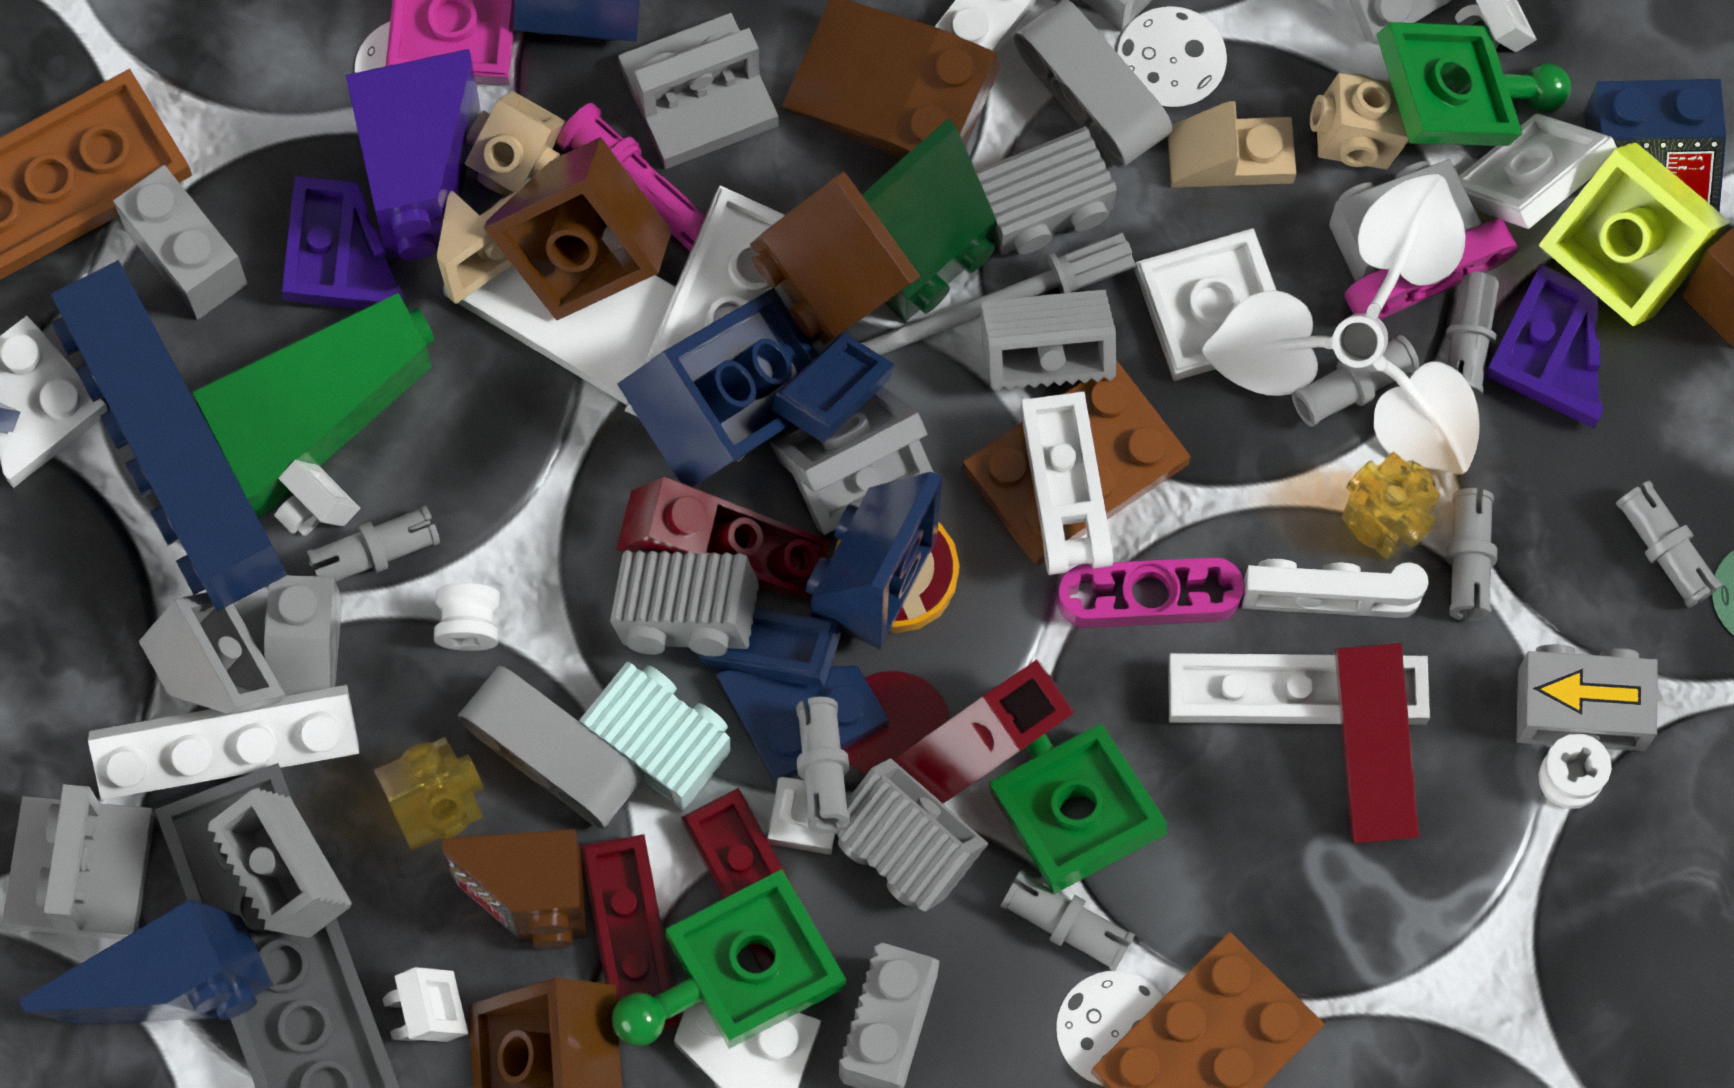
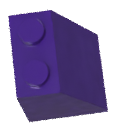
(414, 144)

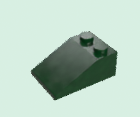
(935, 216)

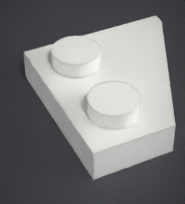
(47, 394)
(764, 1061)

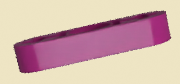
(1484, 250)
(1198, 607)

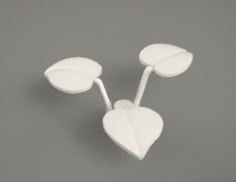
(1270, 344)

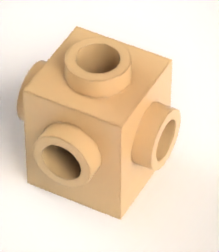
(1358, 122)
(512, 143)

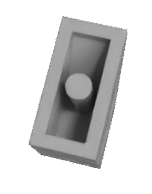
(303, 632)
(209, 657)

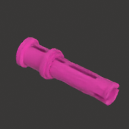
(673, 206)

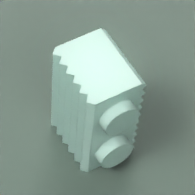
(659, 733)

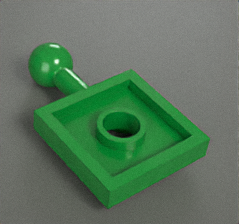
(1466, 58)
(1080, 767)
(736, 999)

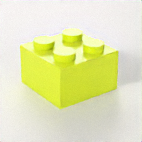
(1634, 233)

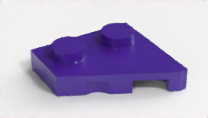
(333, 248)
(1553, 348)

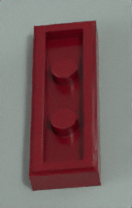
(1376, 742)
(733, 850)
(627, 918)

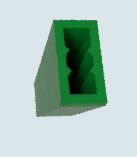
(313, 395)

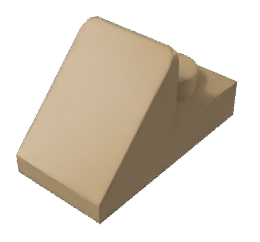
(1231, 151)
(466, 250)

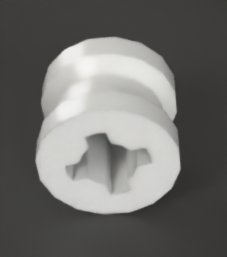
(467, 617)
(1566, 783)

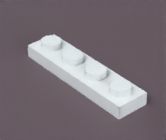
(1272, 689)
(222, 745)

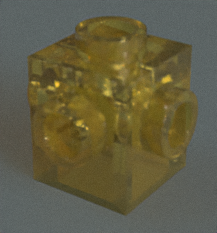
(1389, 523)
(431, 792)

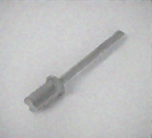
(1065, 273)

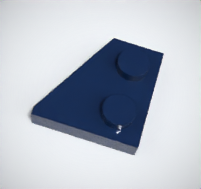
(770, 716)

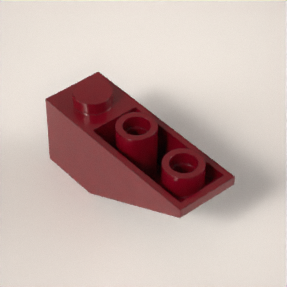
(686, 520)
(987, 733)

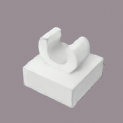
(1504, 19)
(314, 499)
(790, 822)
(428, 1005)

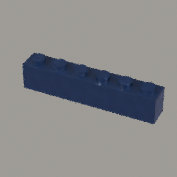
(168, 436)

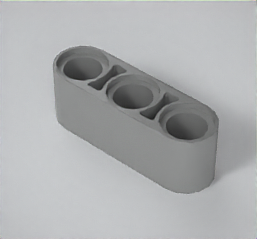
(1093, 83)
(551, 747)

